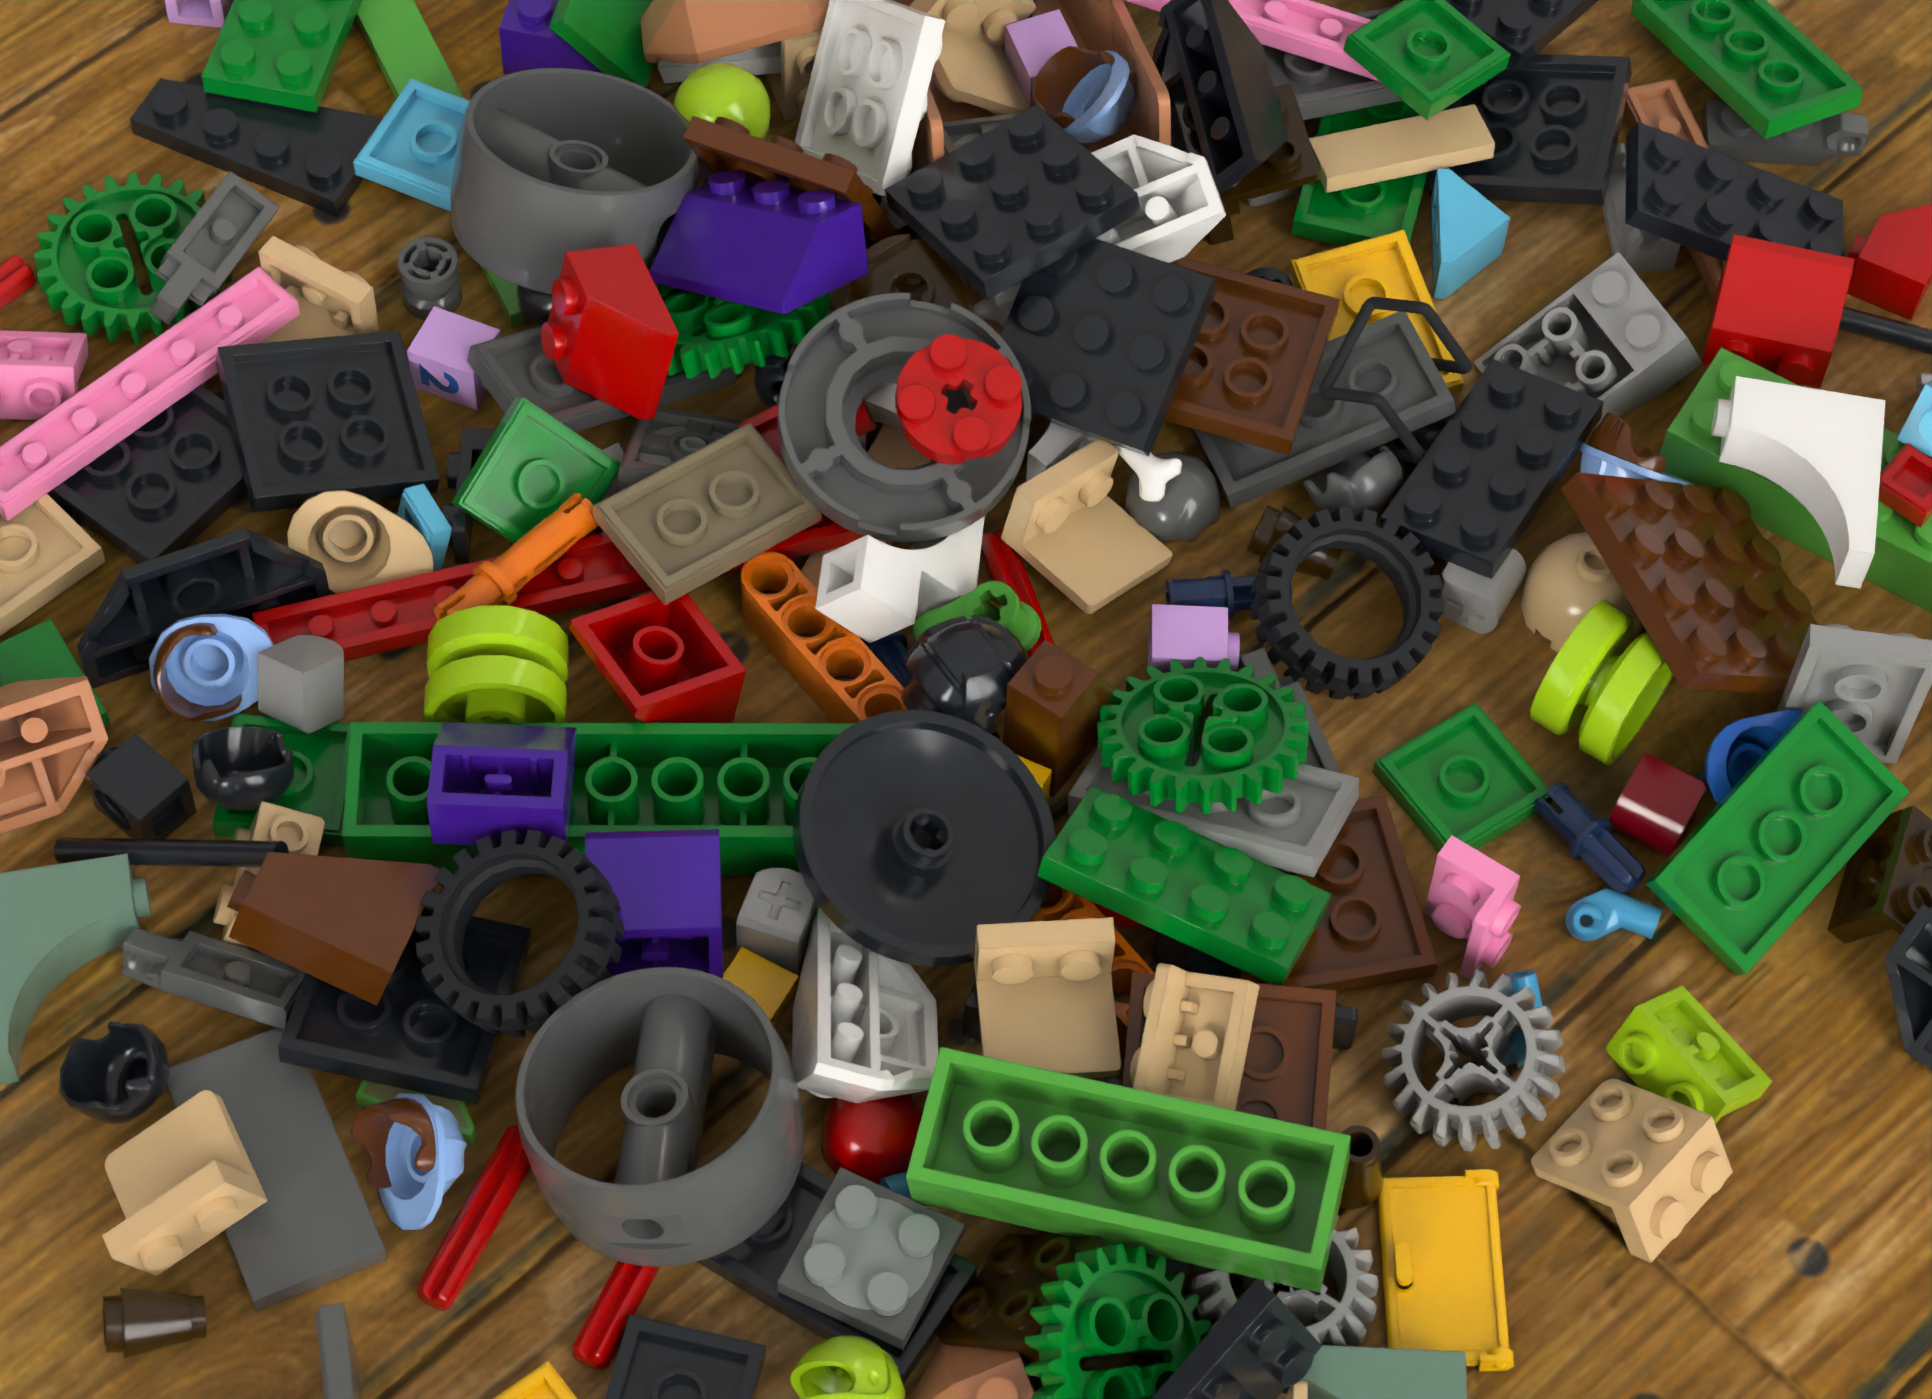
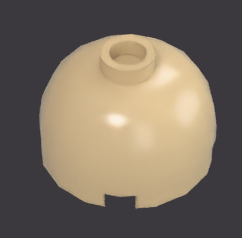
(1565, 585)

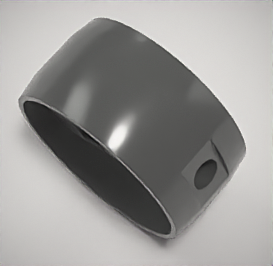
(566, 167)
(670, 1029)

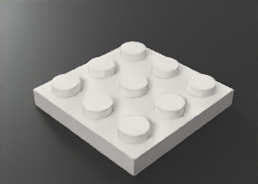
(870, 87)

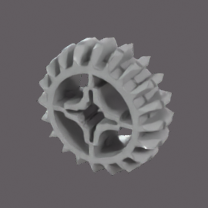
(1460, 1081)
(1325, 1318)

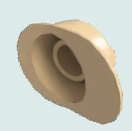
(357, 541)

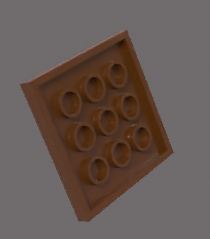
(1697, 579)

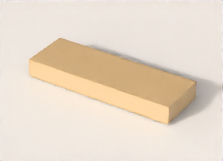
(1401, 148)

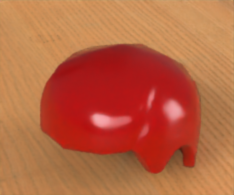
(870, 1136)

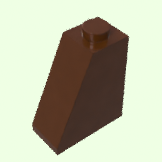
(1054, 711)
(332, 916)

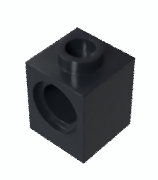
(140, 790)

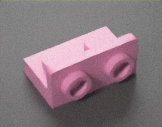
(39, 371)
(1473, 901)

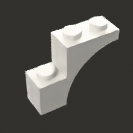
(884, 587)

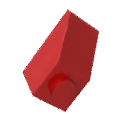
(1894, 261)

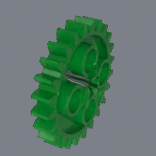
(90, 269)
(731, 334)
(1246, 744)
(1112, 1306)

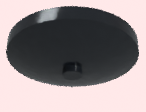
(921, 835)

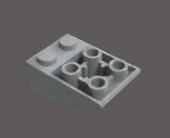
(1603, 341)

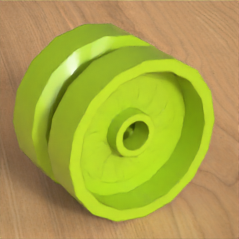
(496, 667)
(1602, 683)

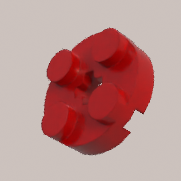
(952, 365)

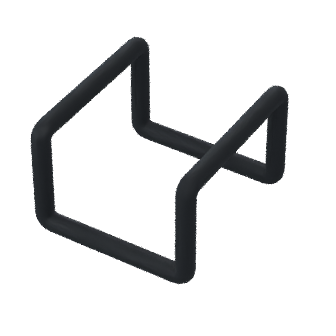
(1461, 365)

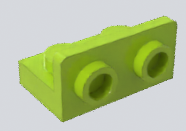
(1686, 1056)

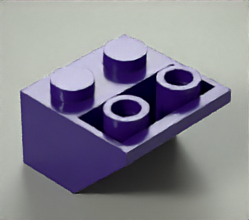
(500, 781)
(666, 896)

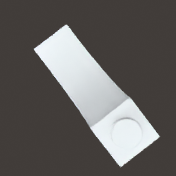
(1819, 450)

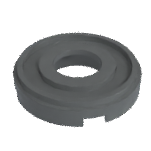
(821, 392)

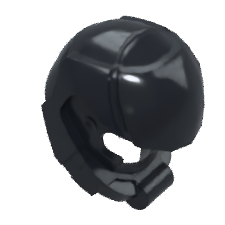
(963, 669)

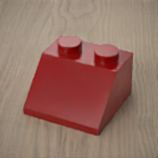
(1779, 308)
(610, 329)
(663, 660)

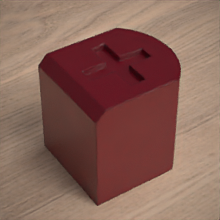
(1657, 805)

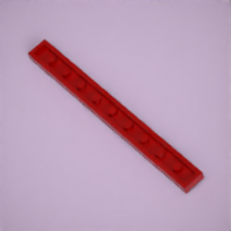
(403, 610)

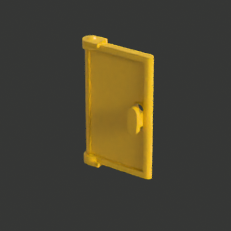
(1448, 1246)

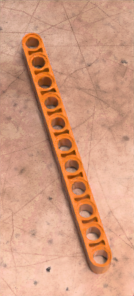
(873, 691)

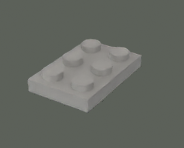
(1865, 680)

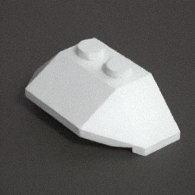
(1174, 197)
(860, 1021)

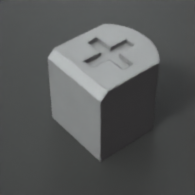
(1476, 599)
(302, 682)
(777, 918)

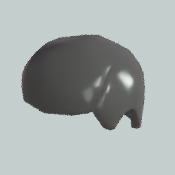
(1358, 483)
(1188, 502)

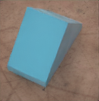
(1464, 232)

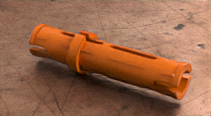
(503, 577)

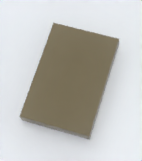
(706, 513)

